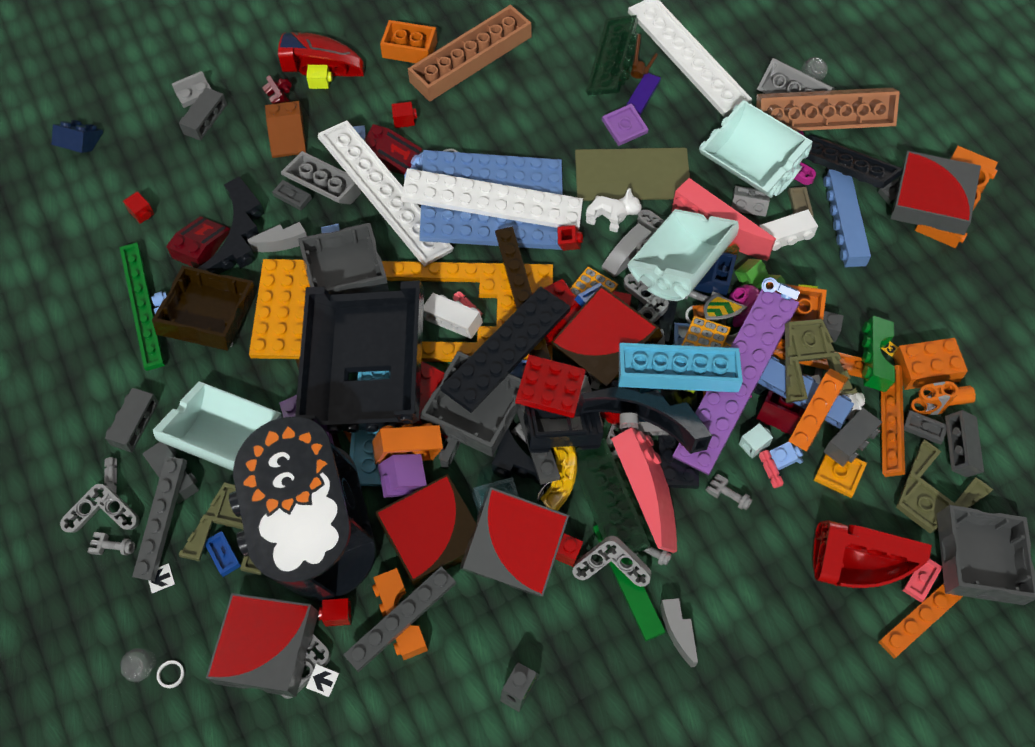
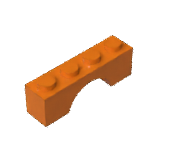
(817, 409)
(391, 589)

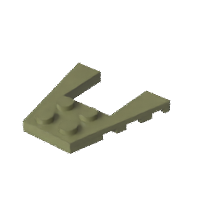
(808, 342)
(923, 502)
(219, 513)

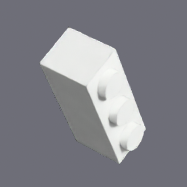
(791, 229)
(452, 315)

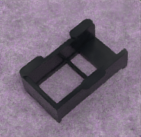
(540, 442)

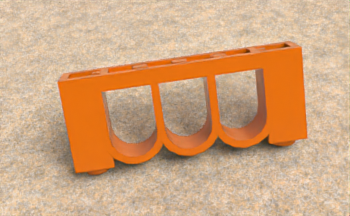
(987, 172)

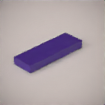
(644, 92)

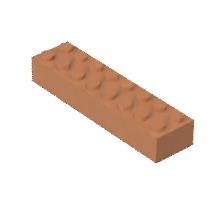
(469, 53)
(832, 108)

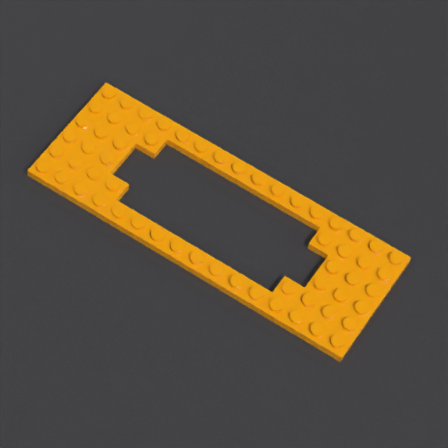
(284, 284)

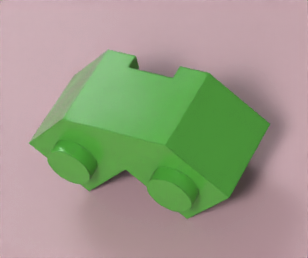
(754, 272)

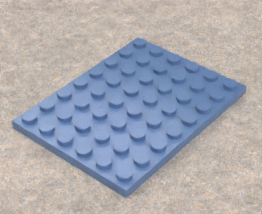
(469, 228)

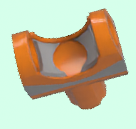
(941, 396)

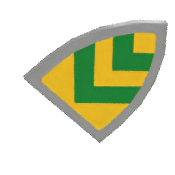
(720, 308)

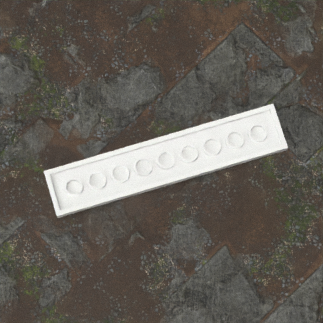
(689, 56)
(381, 189)
(491, 199)

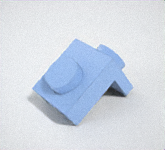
(786, 455)

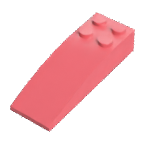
(750, 238)
(649, 485)

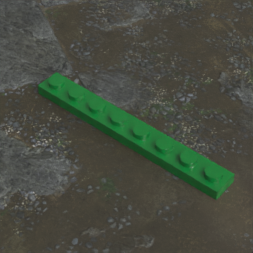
(141, 306)

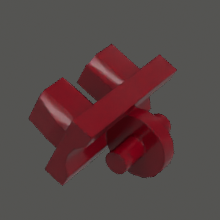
(278, 88)

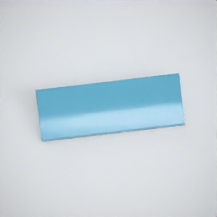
(679, 367)

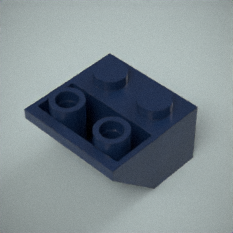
(75, 136)
(718, 276)

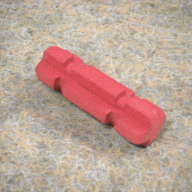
(459, 296)
(771, 469)

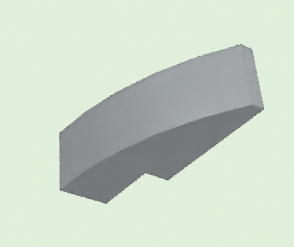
(277, 238)
(625, 250)
(679, 630)

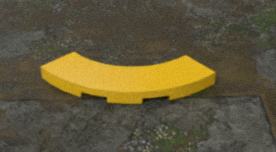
(560, 490)

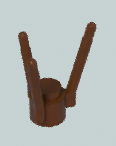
(638, 67)

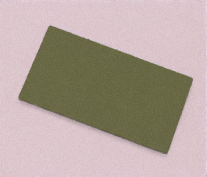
(647, 171)

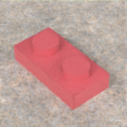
(922, 580)

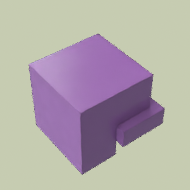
(401, 475)

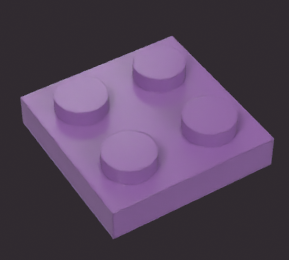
(625, 124)

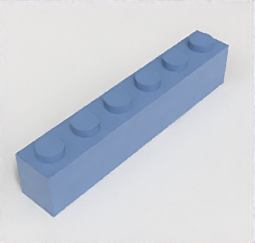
(847, 219)
(775, 380)

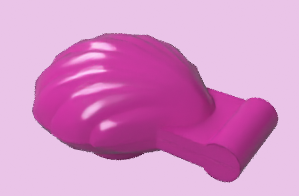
(746, 296)

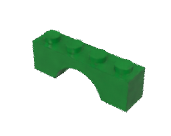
(877, 371)

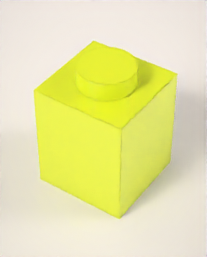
(318, 76)

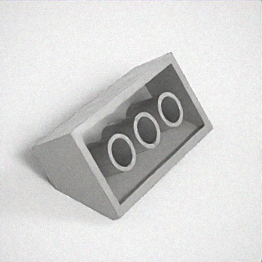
(786, 79)
(322, 178)

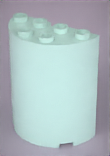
(757, 149)
(681, 253)
(212, 424)

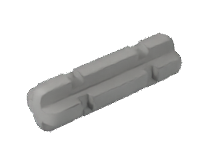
(110, 473)

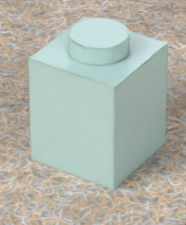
(756, 440)

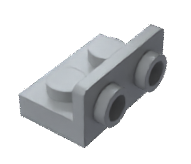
(190, 88)
(750, 201)

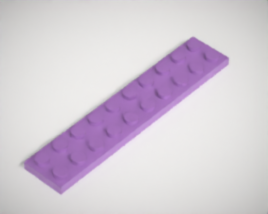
(756, 345)

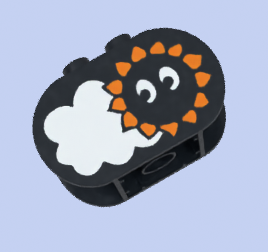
(302, 510)

